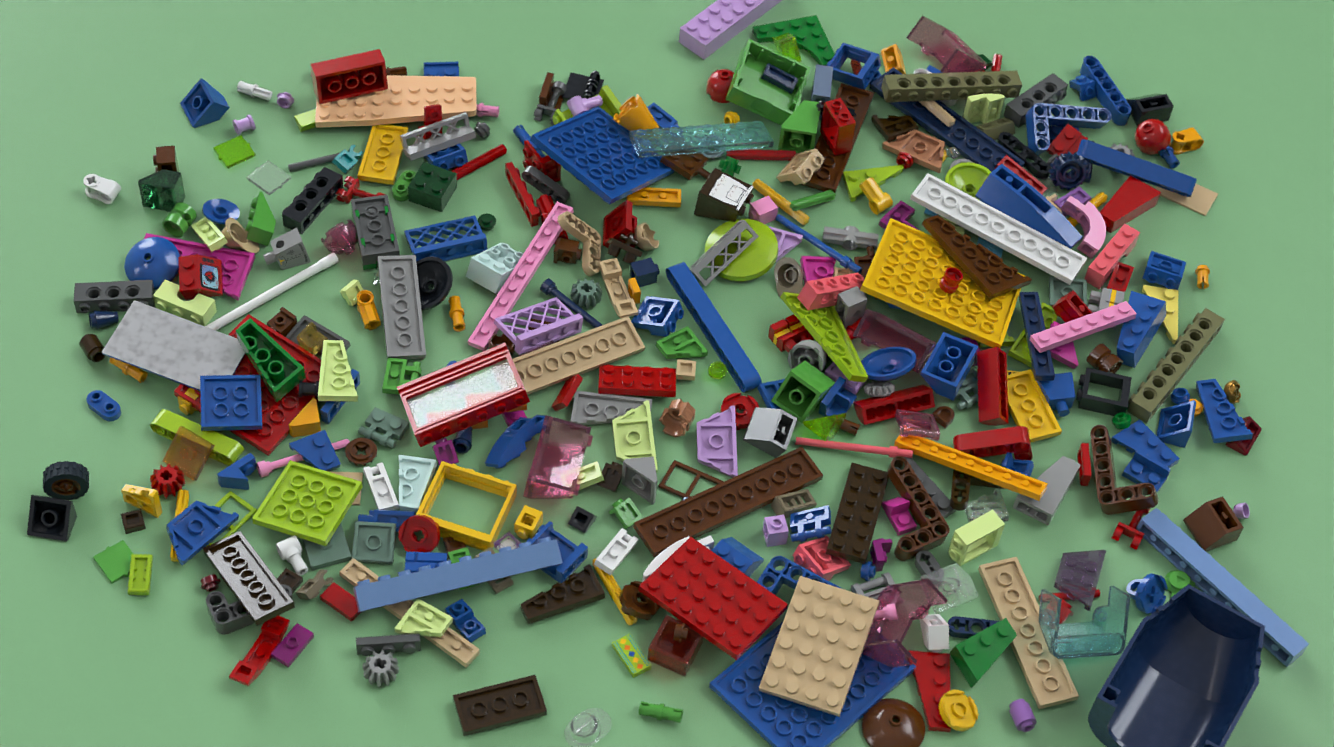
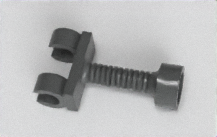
(558, 89)

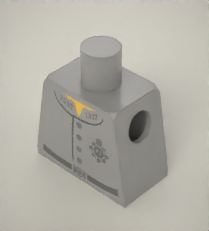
(288, 250)

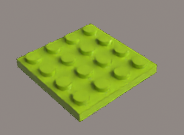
(307, 503)

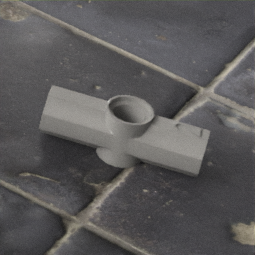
(850, 237)

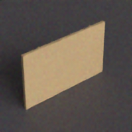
(1199, 201)

